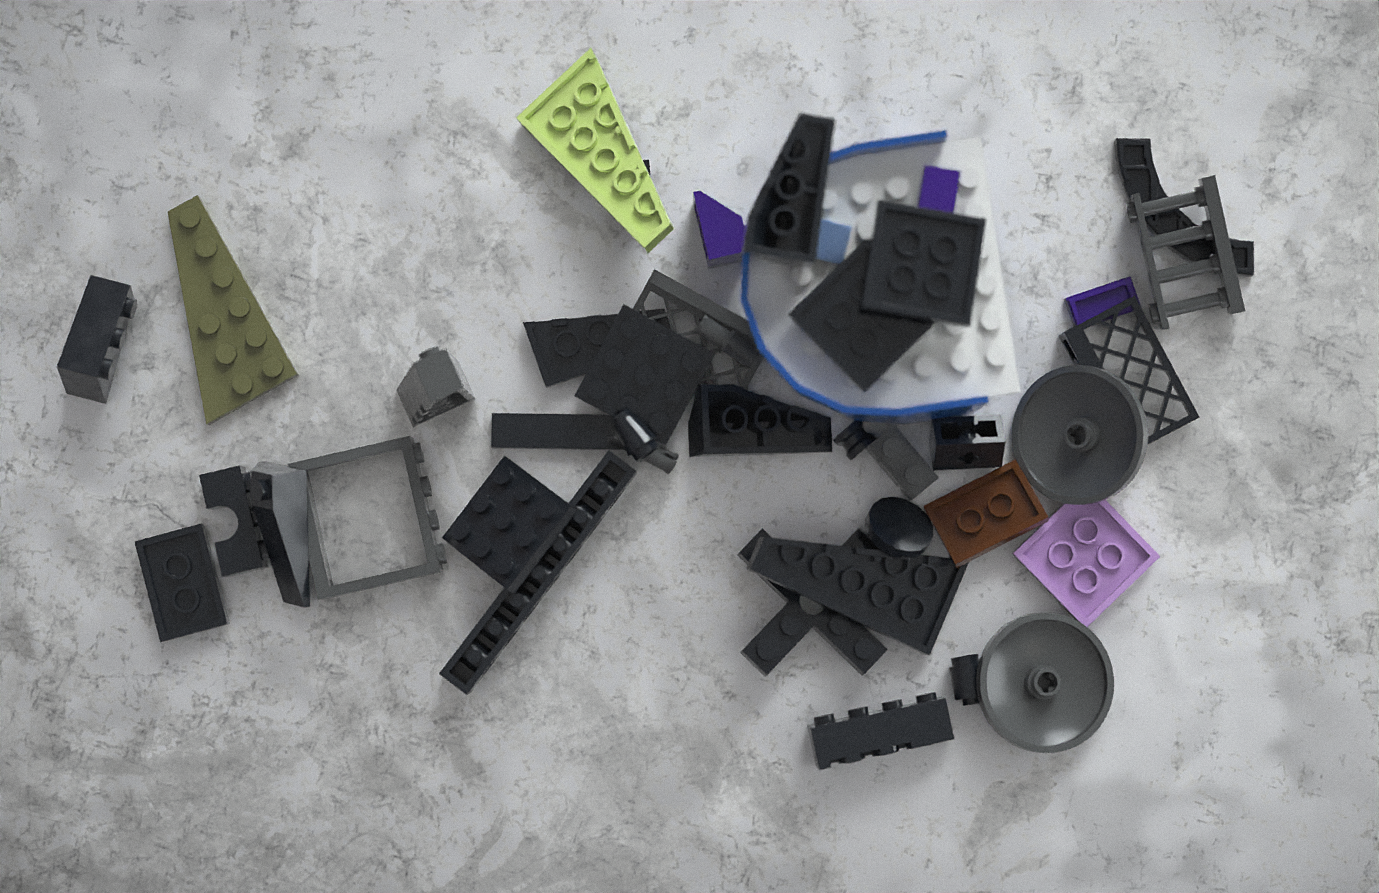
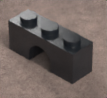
(246, 548)

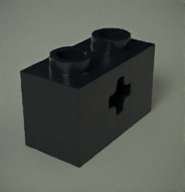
(967, 442)

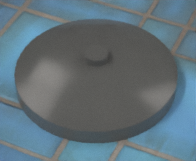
(1079, 434)
(1045, 682)

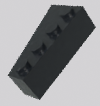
(880, 731)

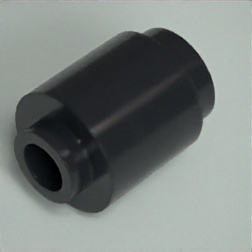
(963, 678)

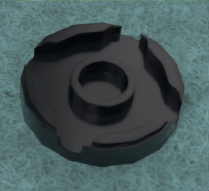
(899, 527)

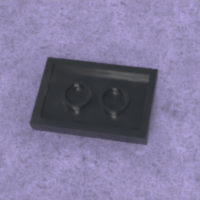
(182, 582)

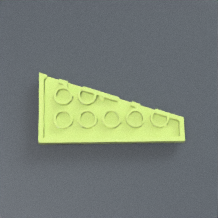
(590, 139)

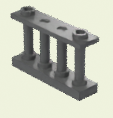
(1220, 263)

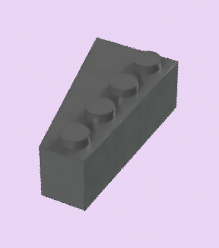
(433, 386)

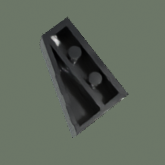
(96, 339)

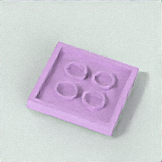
(1086, 557)

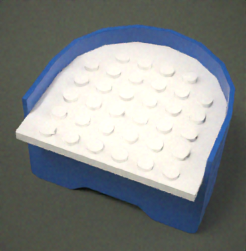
(950, 366)

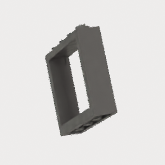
(427, 520)

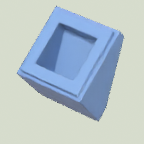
(832, 241)

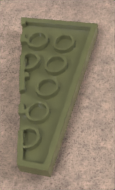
(228, 330)

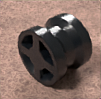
(854, 439)

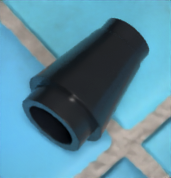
(635, 436)

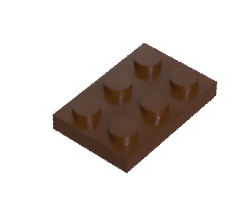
(986, 513)

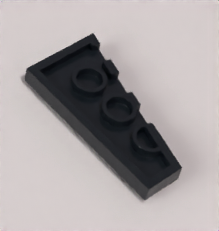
(568, 346)

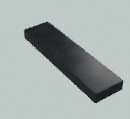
(552, 431)

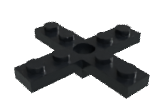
(792, 623)

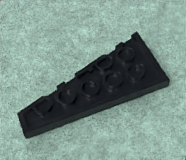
(883, 592)

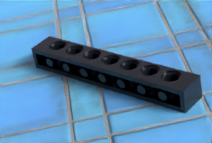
(511, 610)

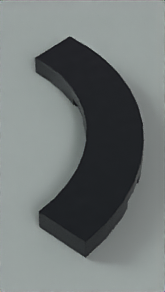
(1140, 176)

